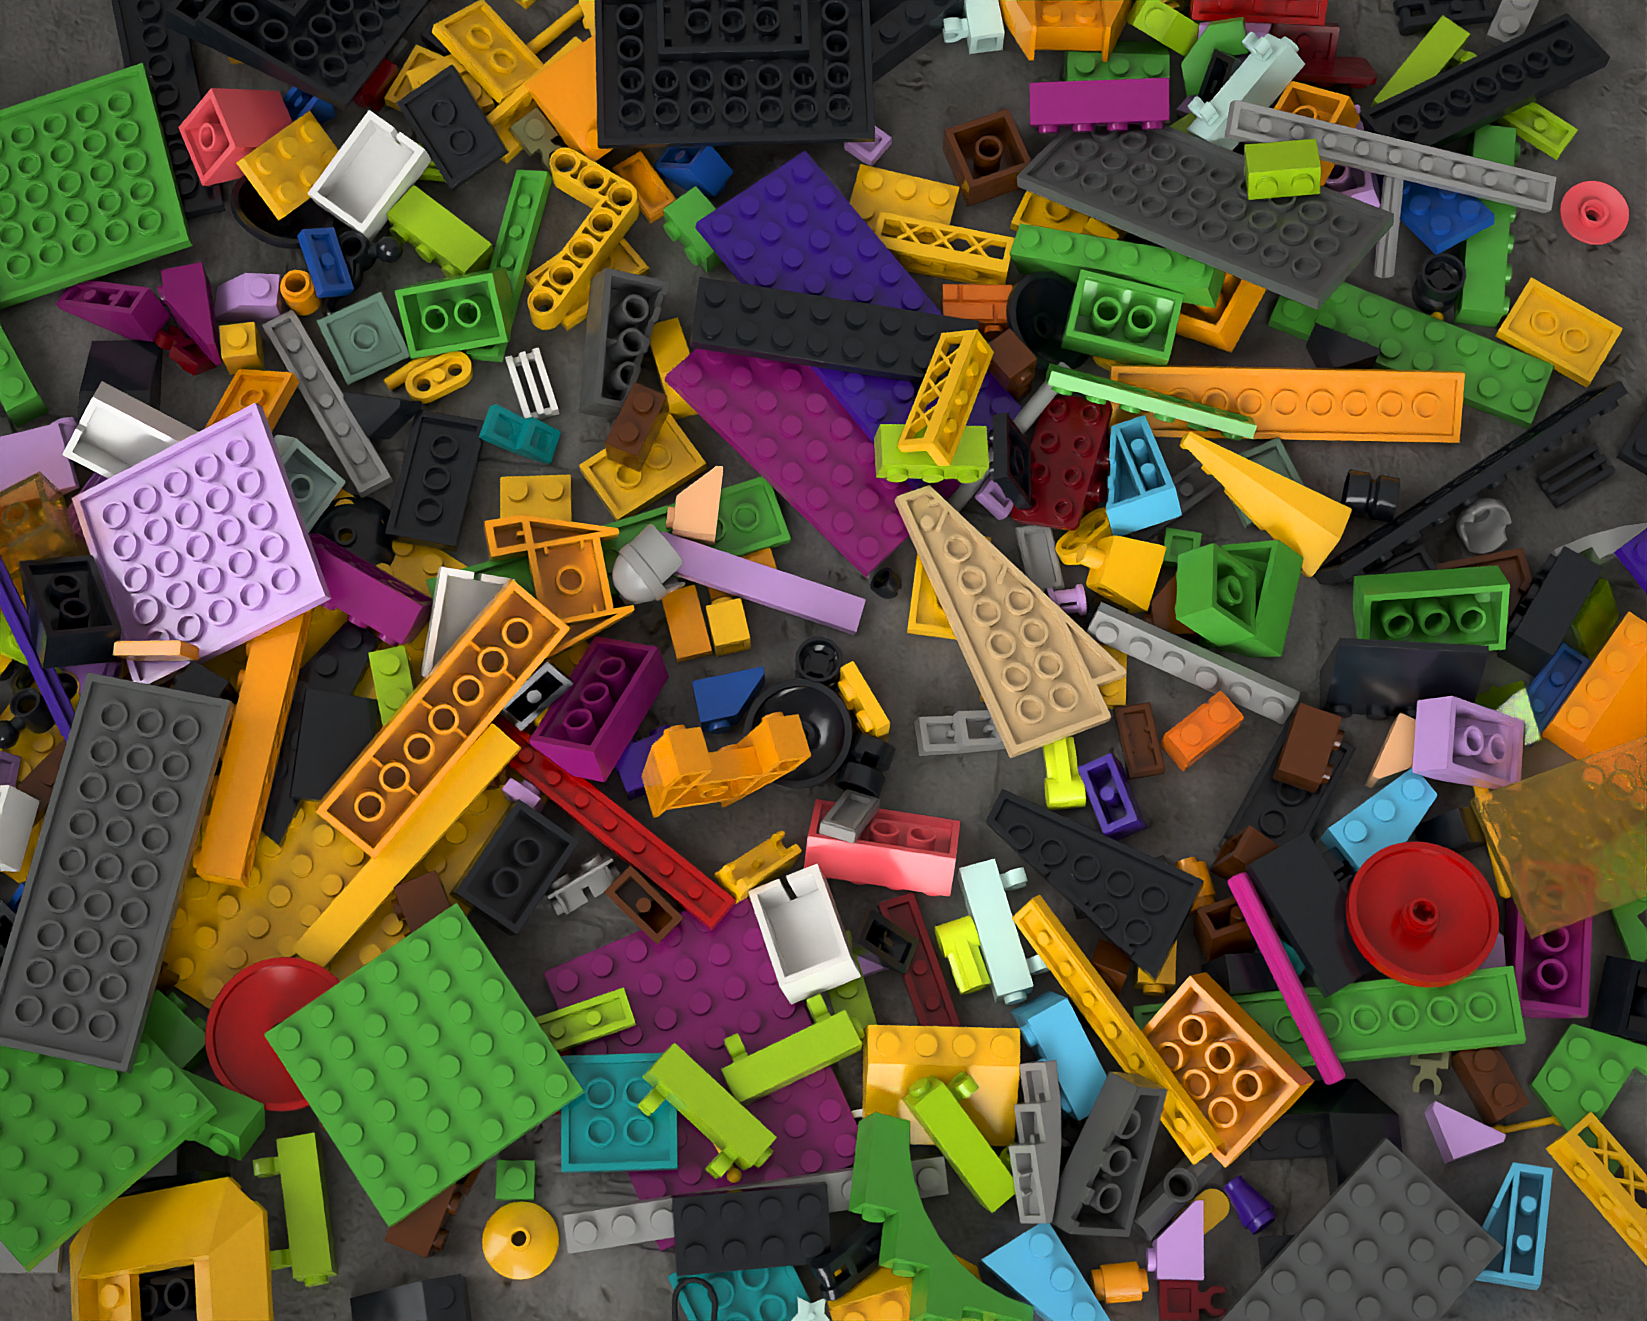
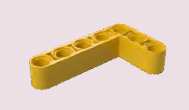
(586, 238)

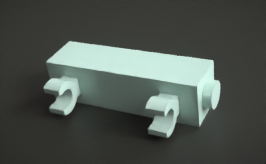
(980, 26)
(1256, 81)
(998, 937)

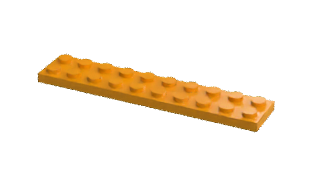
(1309, 401)

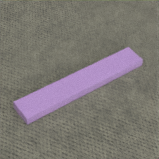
(767, 585)

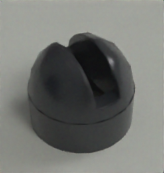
(886, 583)

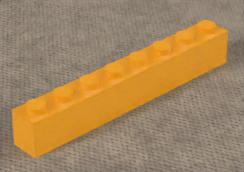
(251, 753)

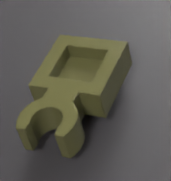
(535, 135)
(1430, 1067)

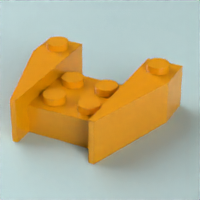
(1065, 24)
(564, 570)
(686, 774)

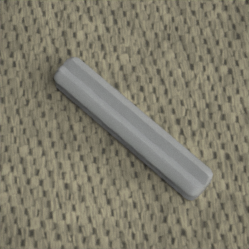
(1387, 246)

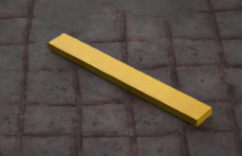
(407, 848)
(1114, 1025)

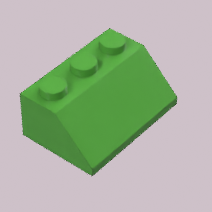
(1126, 61)
(456, 312)
(1122, 320)
(1276, 585)

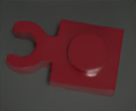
(184, 351)
(1182, 1300)

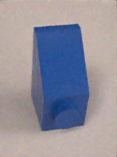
(694, 167)
(726, 698)

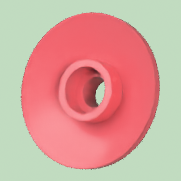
(1603, 204)

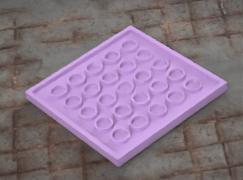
(203, 543)

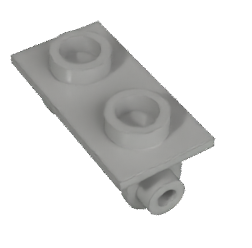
(569, 888)

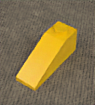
(668, 350)

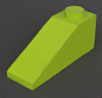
(1164, 25)

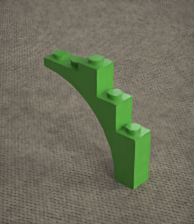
(910, 1246)

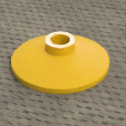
(532, 1256)

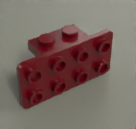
(1318, 51)
(1067, 463)

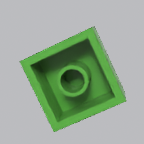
(1216, 595)

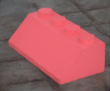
(891, 852)

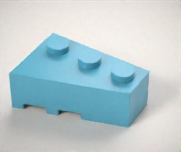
(1138, 480)
(1381, 820)
(1056, 1034)
(1519, 1226)
(1044, 1276)

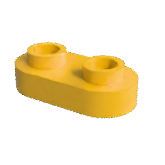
(437, 375)
(1091, 530)

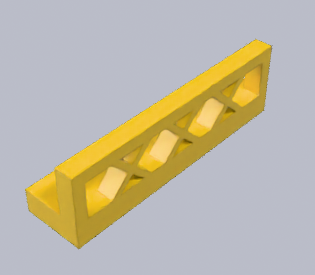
(520, 104)
(945, 261)
(955, 392)
(1590, 1173)

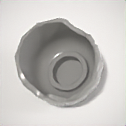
(1483, 525)

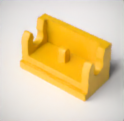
(757, 867)

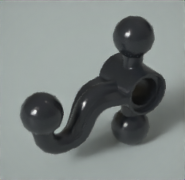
(387, 249)
(28, 704)

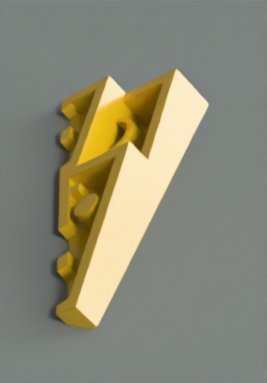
(1274, 503)

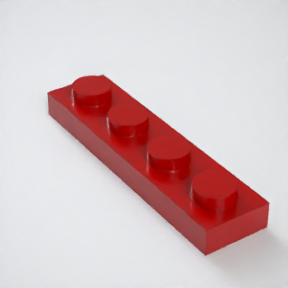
(1261, 11)

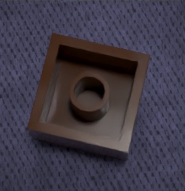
(985, 156)

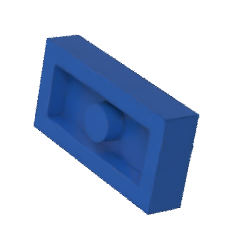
(325, 262)

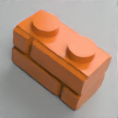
(978, 303)
(1201, 731)

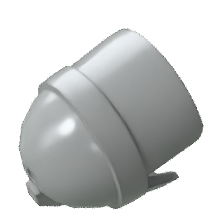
(646, 568)

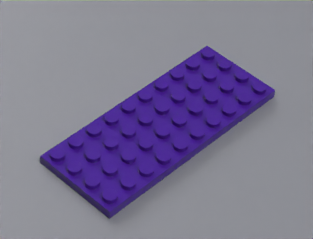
(808, 239)

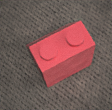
(229, 127)

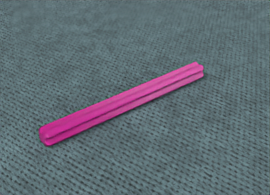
(1286, 978)

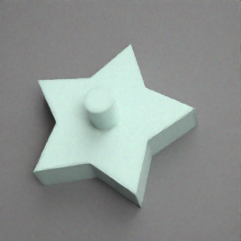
(811, 1311)

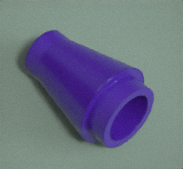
(1250, 1206)

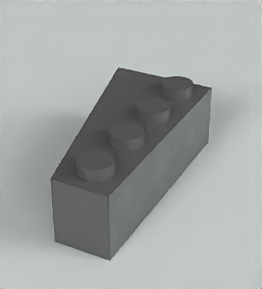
(617, 336)
(1110, 1158)

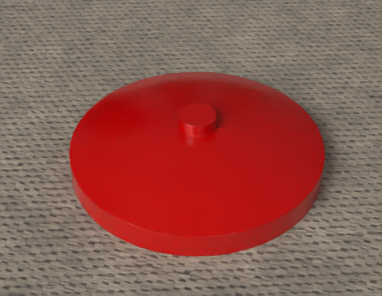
(1422, 914)
(249, 1008)

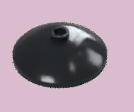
(262, 224)
(1038, 316)
(364, 522)
(823, 718)

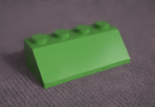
(1434, 606)

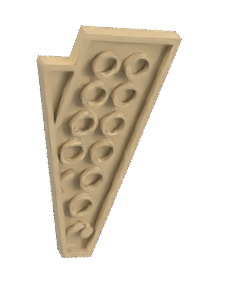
(1021, 647)

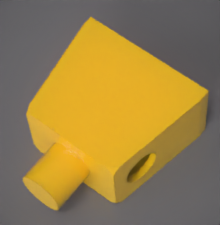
(1123, 570)

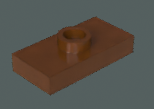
(1139, 741)

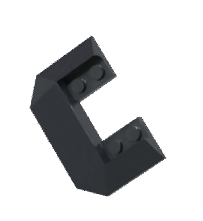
(1329, 1122)

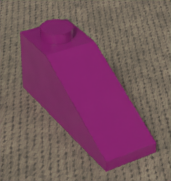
(190, 301)
(116, 307)

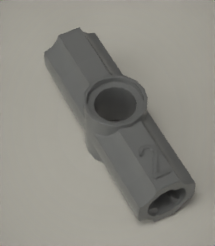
(1162, 1205)

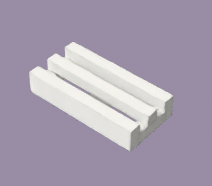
(524, 360)

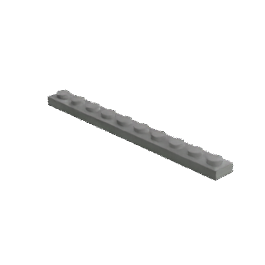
(1395, 157)
(653, 1219)

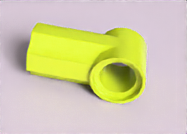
(1062, 783)
(960, 945)

